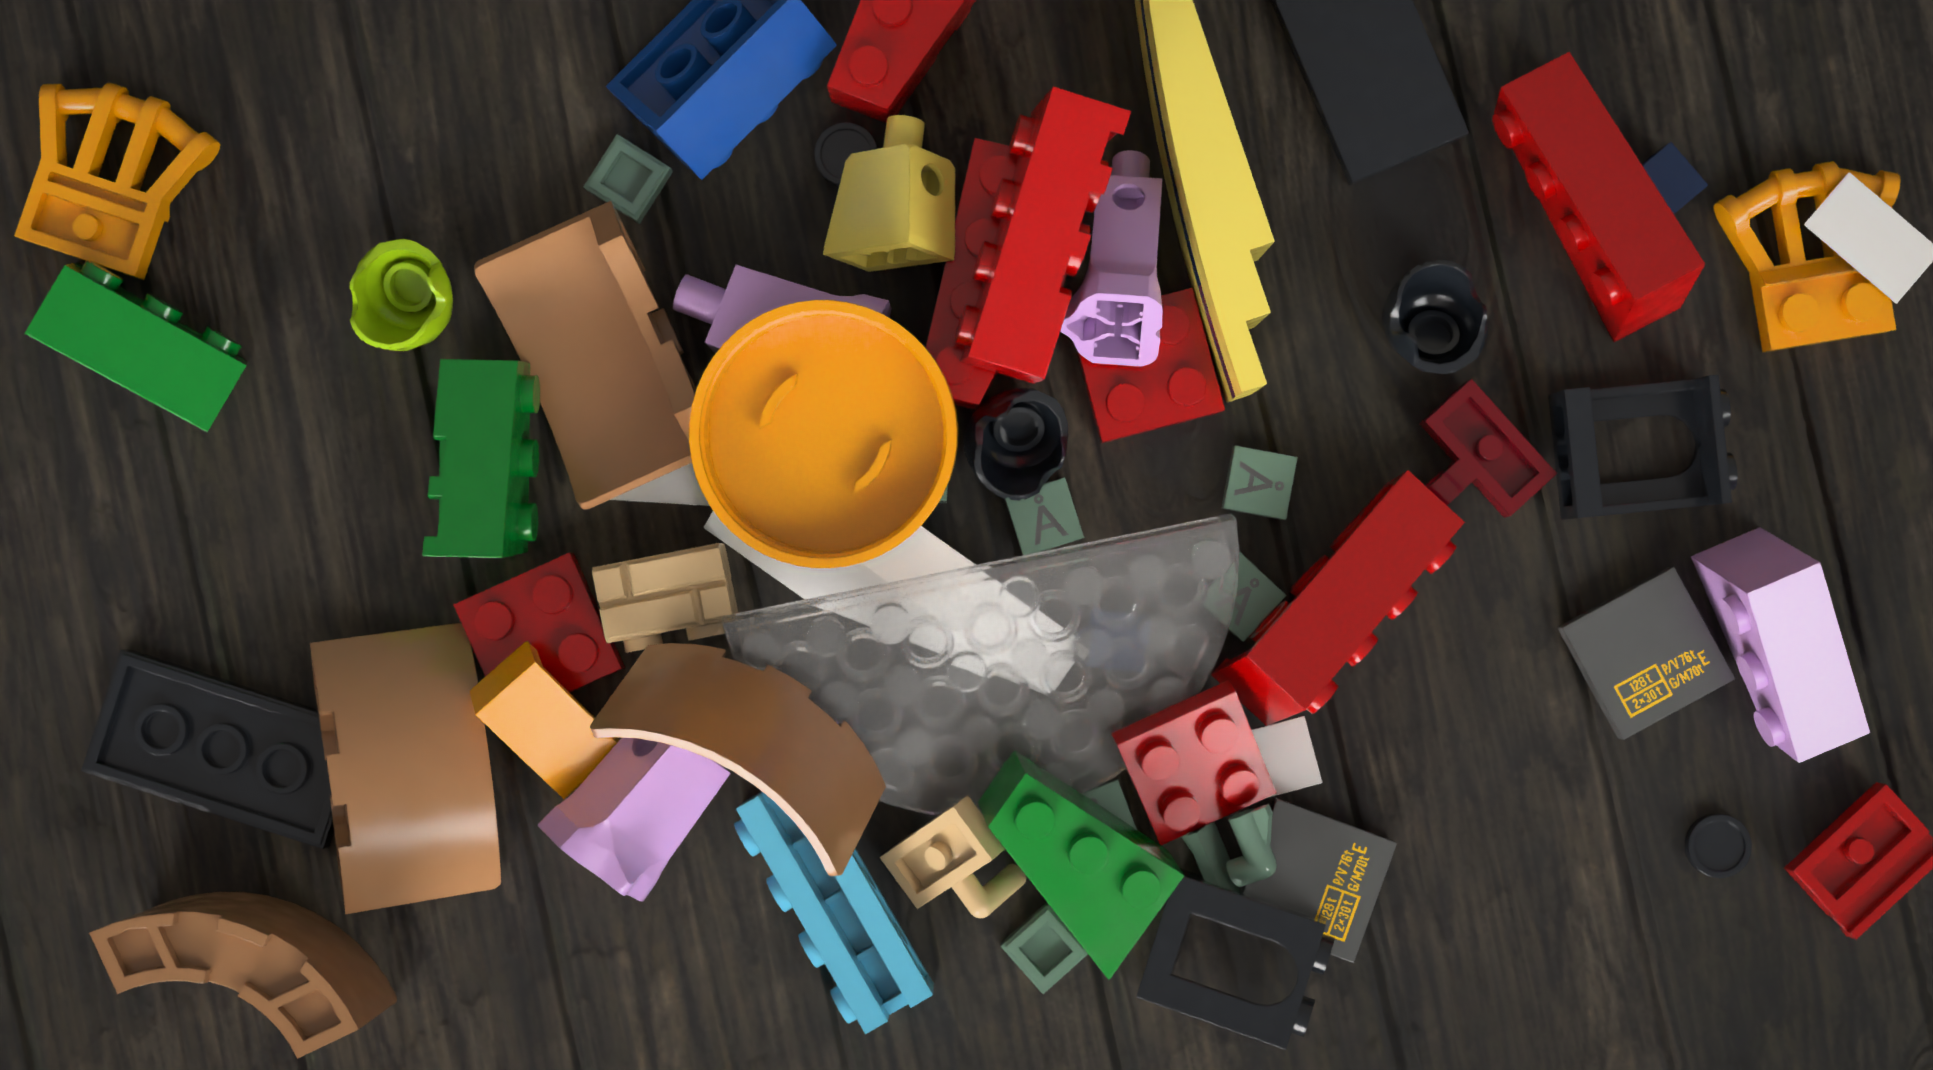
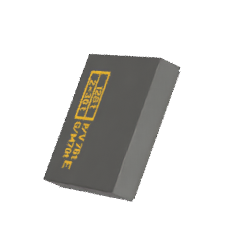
(1646, 653)
(1325, 872)

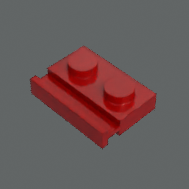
(1865, 860)

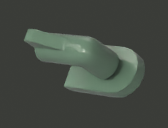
(1253, 835)

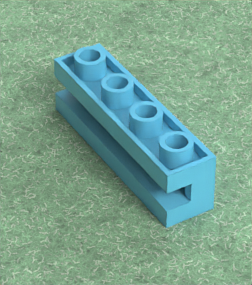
(842, 917)

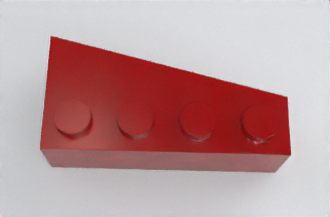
(891, 52)
(1597, 197)
(973, 226)
(1038, 234)

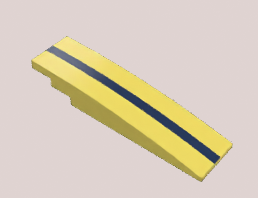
(1208, 188)

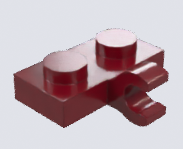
(1484, 452)

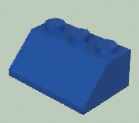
(720, 74)

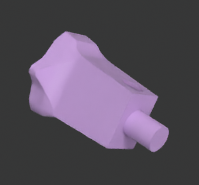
(748, 297)
(1119, 303)
(634, 812)

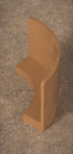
(601, 356)
(760, 730)
(406, 767)
(271, 951)

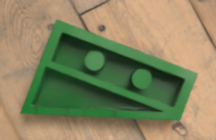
(138, 343)
(484, 459)
(1081, 858)

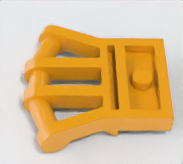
(98, 217)
(1802, 298)

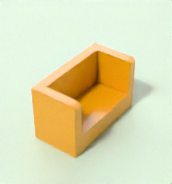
(540, 720)

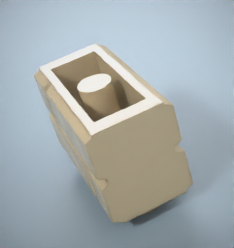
(665, 595)

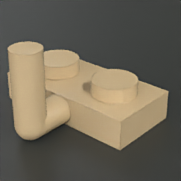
(946, 856)

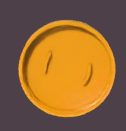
(823, 434)

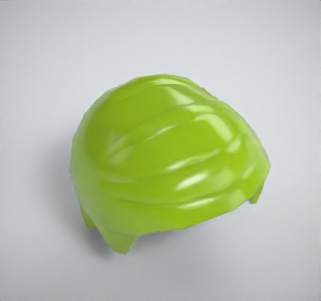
(400, 296)

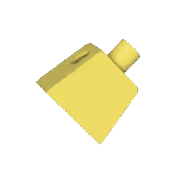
(894, 204)

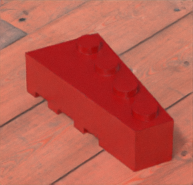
(1343, 602)

